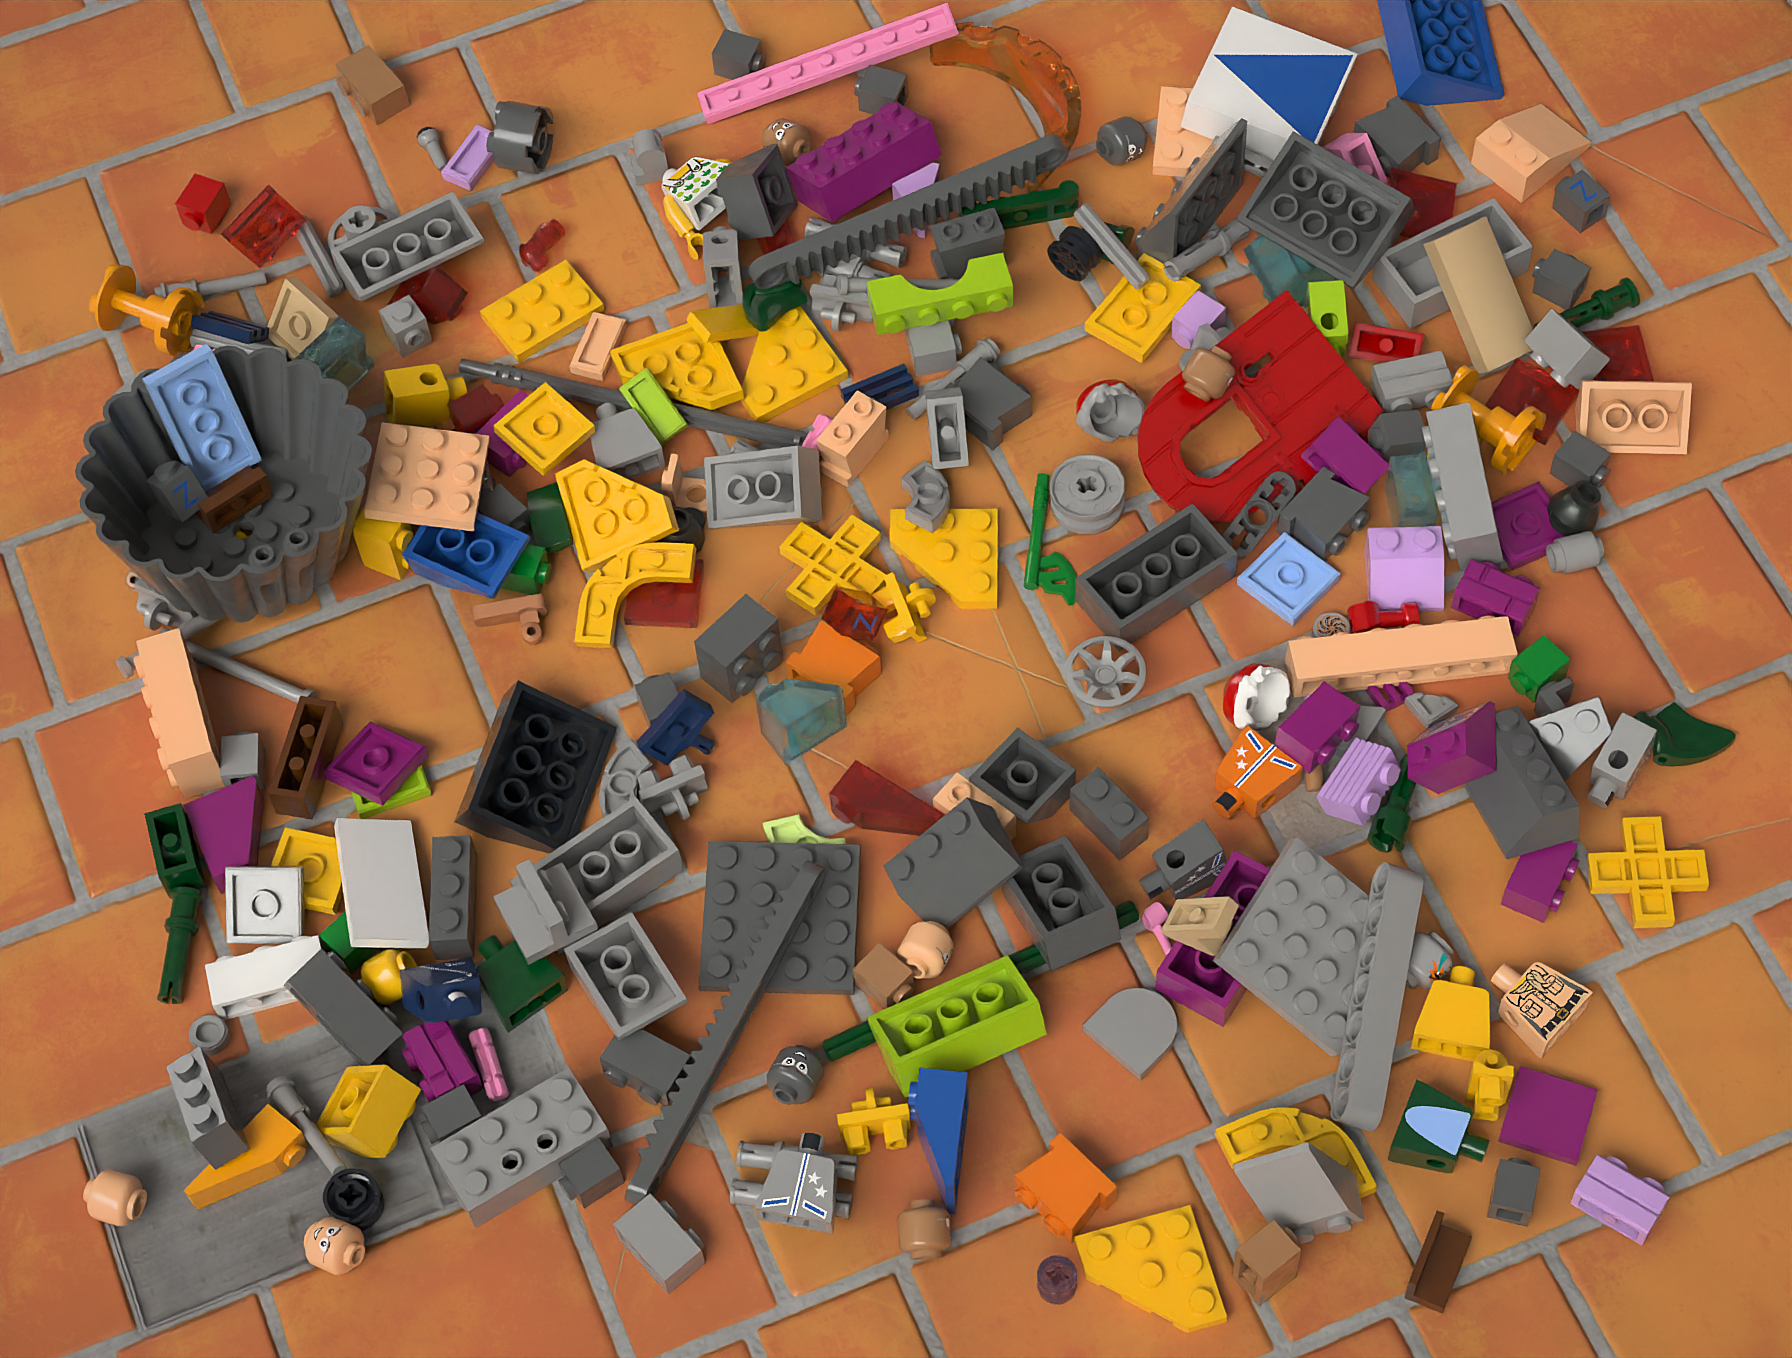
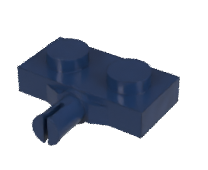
(678, 729)

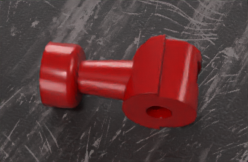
(1367, 616)

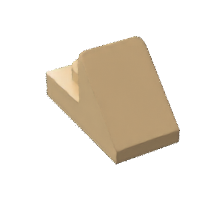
(1201, 922)

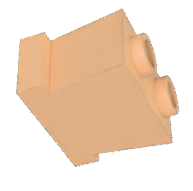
(852, 439)

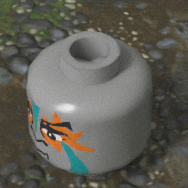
(1428, 960)

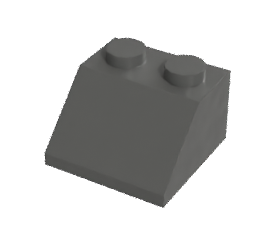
(757, 193)
(1025, 778)

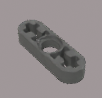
(1279, 503)

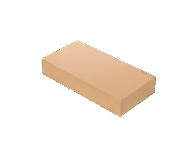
(593, 354)

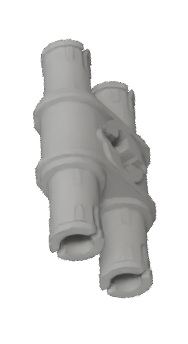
(857, 267)
(763, 1157)

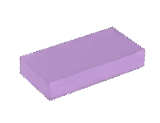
(470, 160)

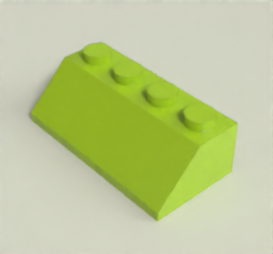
(958, 1023)

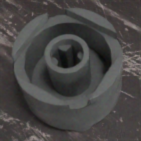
(521, 137)

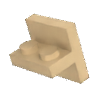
(298, 317)

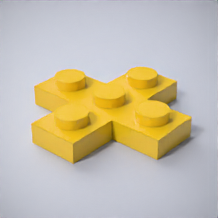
(831, 562)
(1647, 872)

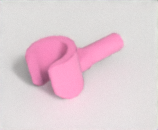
(1152, 920)

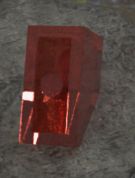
(434, 294)

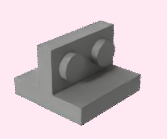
(544, 911)

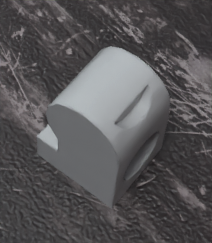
(649, 156)

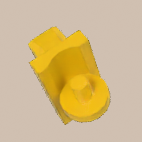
(906, 623)
(1489, 1084)
(873, 1118)

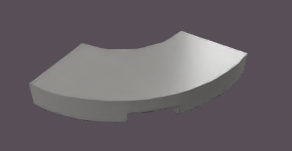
(929, 496)
(621, 775)

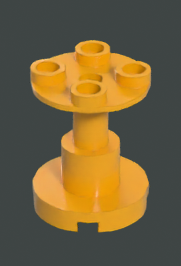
(167, 317)
(1500, 428)

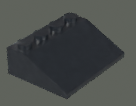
(535, 771)

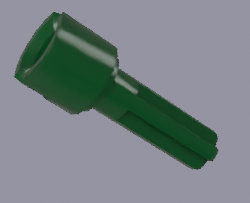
(1392, 821)

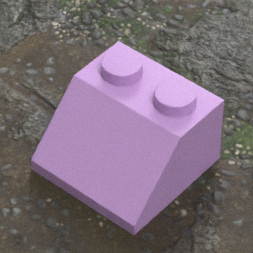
(1405, 567)

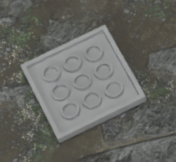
(1301, 944)

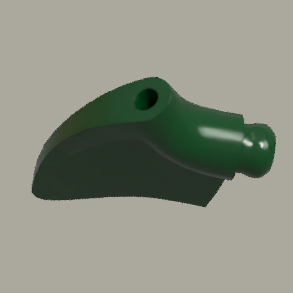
(767, 306)
(1684, 739)

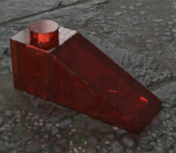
(879, 804)

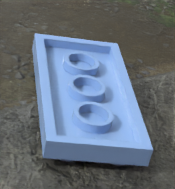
(202, 417)

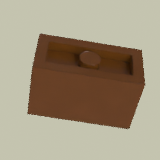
(234, 498)
(1437, 1265)

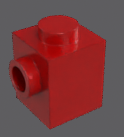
(203, 203)

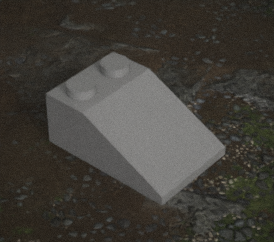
(763, 488)
(624, 976)
(1303, 1191)

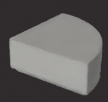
(1430, 708)

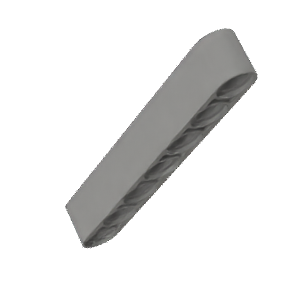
(1377, 997)

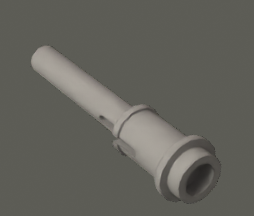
(216, 286)
(984, 348)
(283, 1094)

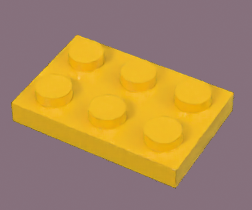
(542, 311)
(1141, 317)

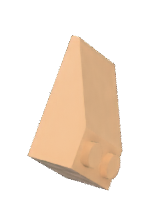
(1527, 150)

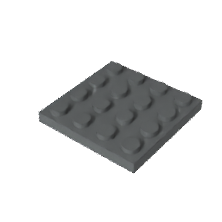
(739, 893)

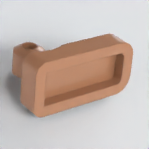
(523, 609)

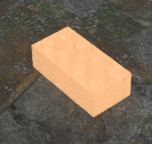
(179, 713)

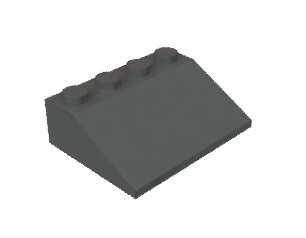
(1197, 199)
(1326, 210)

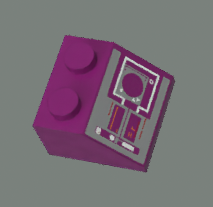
(1454, 750)

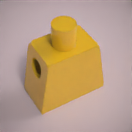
(420, 395)
(1454, 1018)

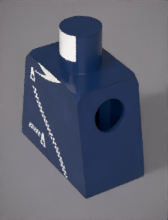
(447, 990)

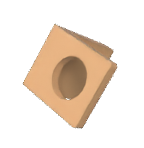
(679, 486)

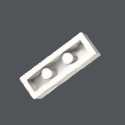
(257, 978)

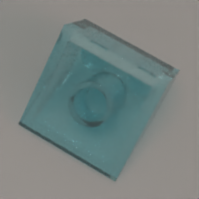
(1281, 270)
(799, 715)

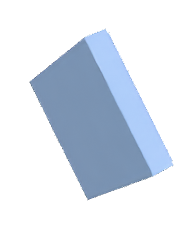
(1288, 579)

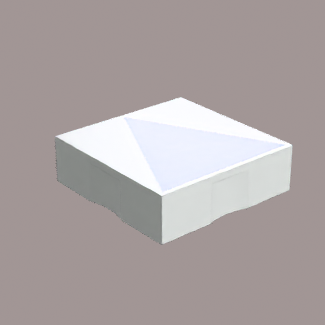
(1270, 79)

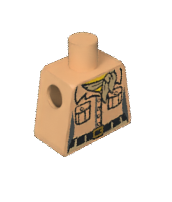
(1540, 1004)

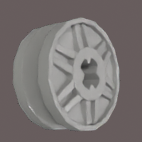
(1087, 494)

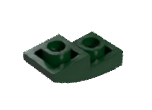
(549, 518)

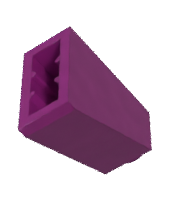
(228, 827)

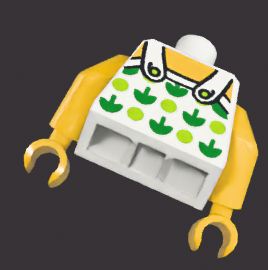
(693, 198)

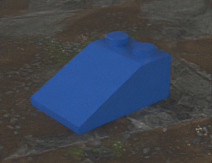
(467, 559)
(941, 1112)

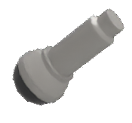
(430, 140)

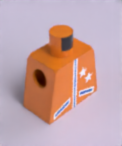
(1254, 776)

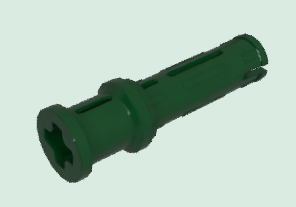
(1603, 303)
(181, 927)

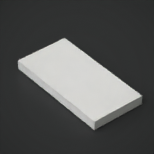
(381, 883)

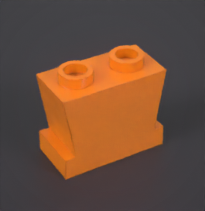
(835, 661)
(1064, 1188)

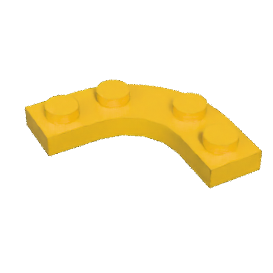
(618, 577)
(1288, 1127)

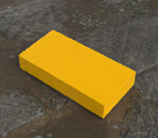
(721, 323)

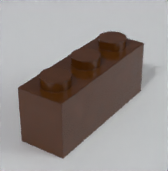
(305, 757)

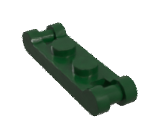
(1033, 207)

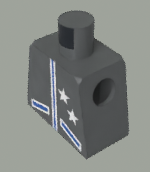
(1185, 864)

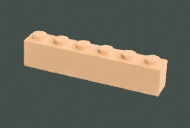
(1401, 655)

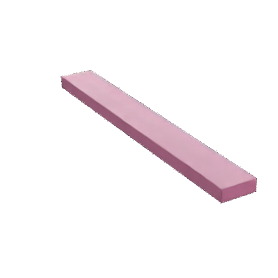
(827, 63)

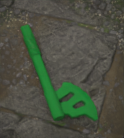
(1035, 563)

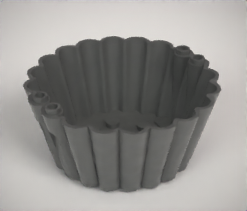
(313, 464)

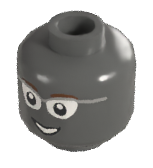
(1121, 140)
(795, 1074)

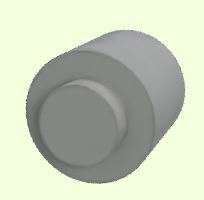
(1574, 552)

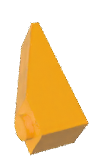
(273, 1147)

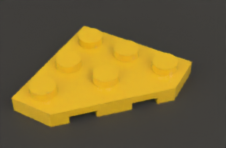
(683, 367)
(789, 367)
(611, 513)
(956, 556)
(1156, 1267)

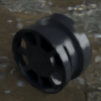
(1074, 252)
(354, 1198)

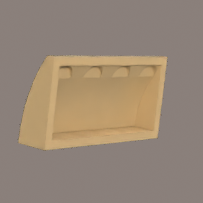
(1480, 294)

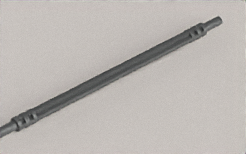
(597, 395)

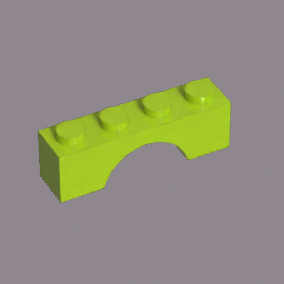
(902, 306)

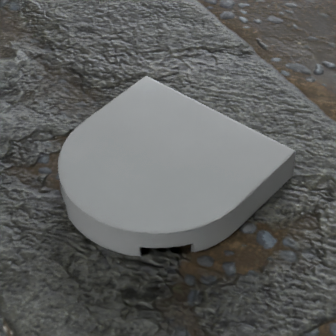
(1134, 1029)

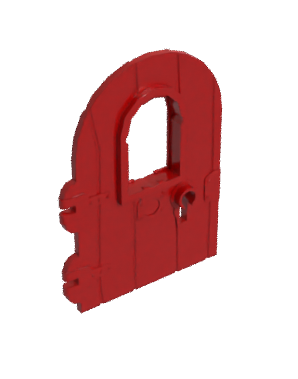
(1286, 401)

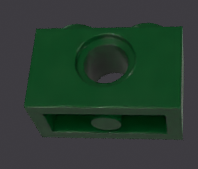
(174, 848)

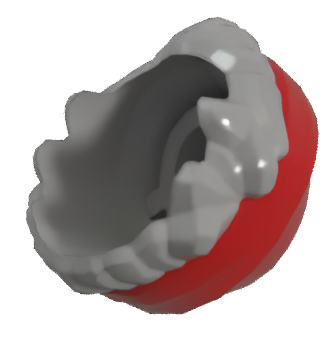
(1109, 410)

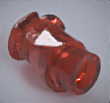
(541, 241)

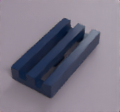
(230, 327)
(883, 383)

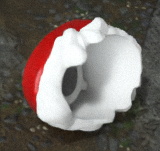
(1256, 696)

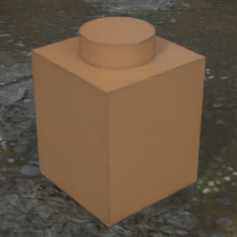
(884, 977)

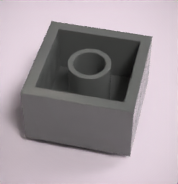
(739, 648)

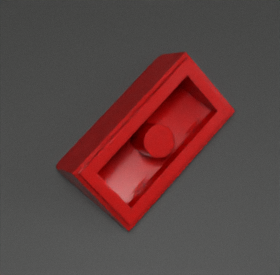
(1384, 343)

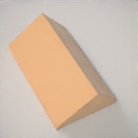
(1635, 415)

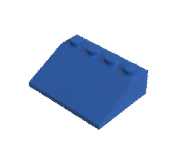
(1440, 51)

